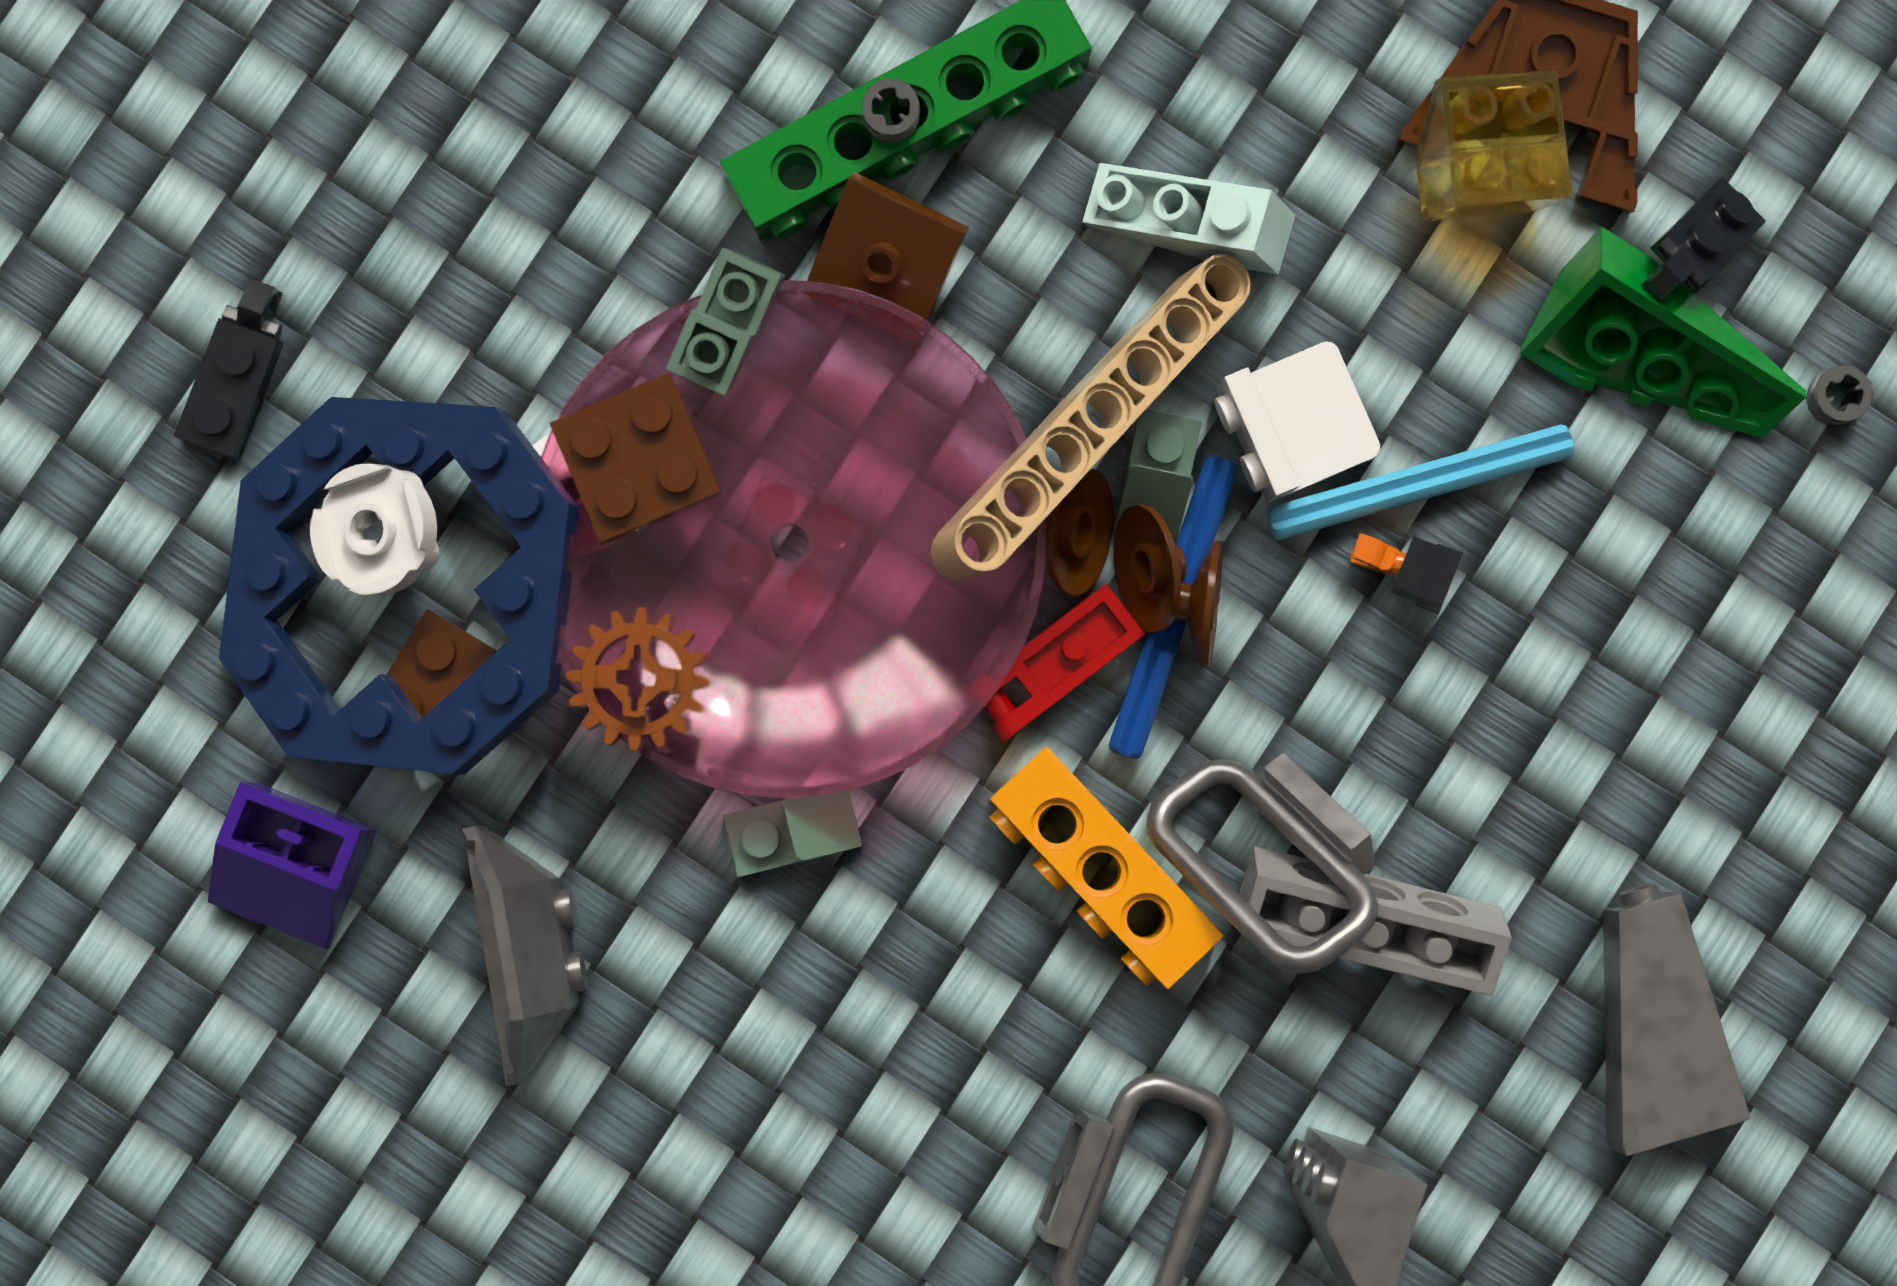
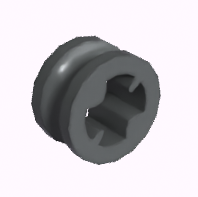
(876, 123)
(1859, 387)

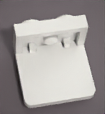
(1296, 421)

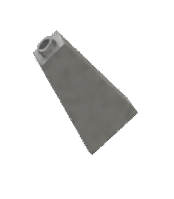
(1662, 1029)

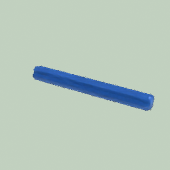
(1161, 647)

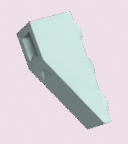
(1191, 215)

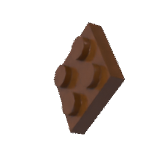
(635, 458)

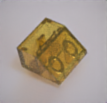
(1493, 146)

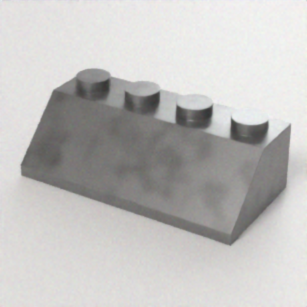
(1355, 1205)

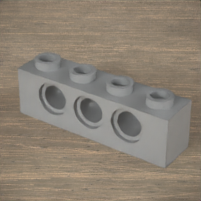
(1413, 930)

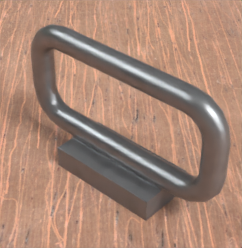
(1305, 818)
(1090, 1161)

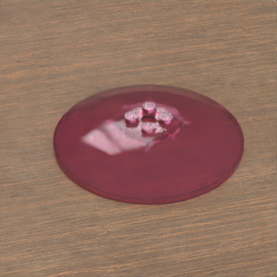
(859, 650)

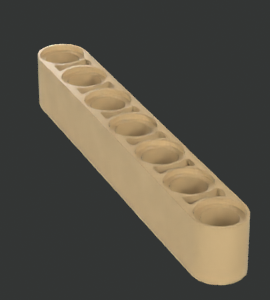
(1073, 434)

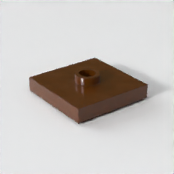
(888, 246)

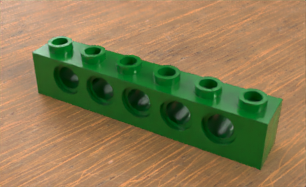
(978, 52)

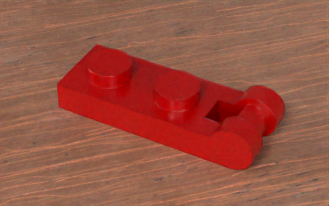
(1064, 658)

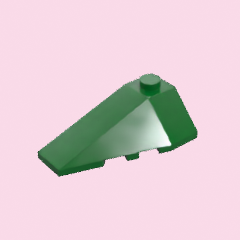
(1677, 352)

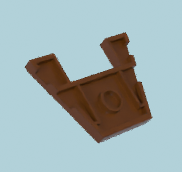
(1597, 72)

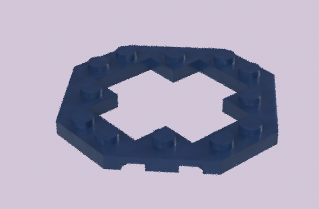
(523, 594)

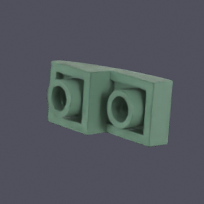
(725, 321)

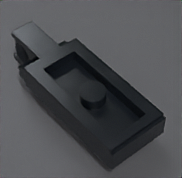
(1703, 240)
(234, 374)

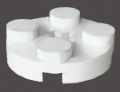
(407, 537)

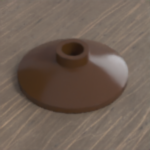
(1080, 534)
(1148, 568)
(1200, 603)

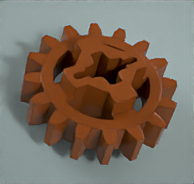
(639, 647)

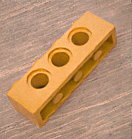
(1184, 929)

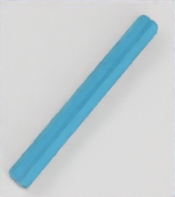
(1420, 482)

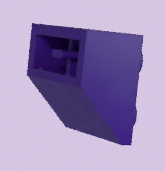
(287, 863)

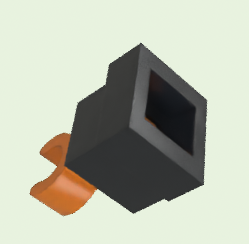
(1421, 573)

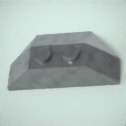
(525, 949)

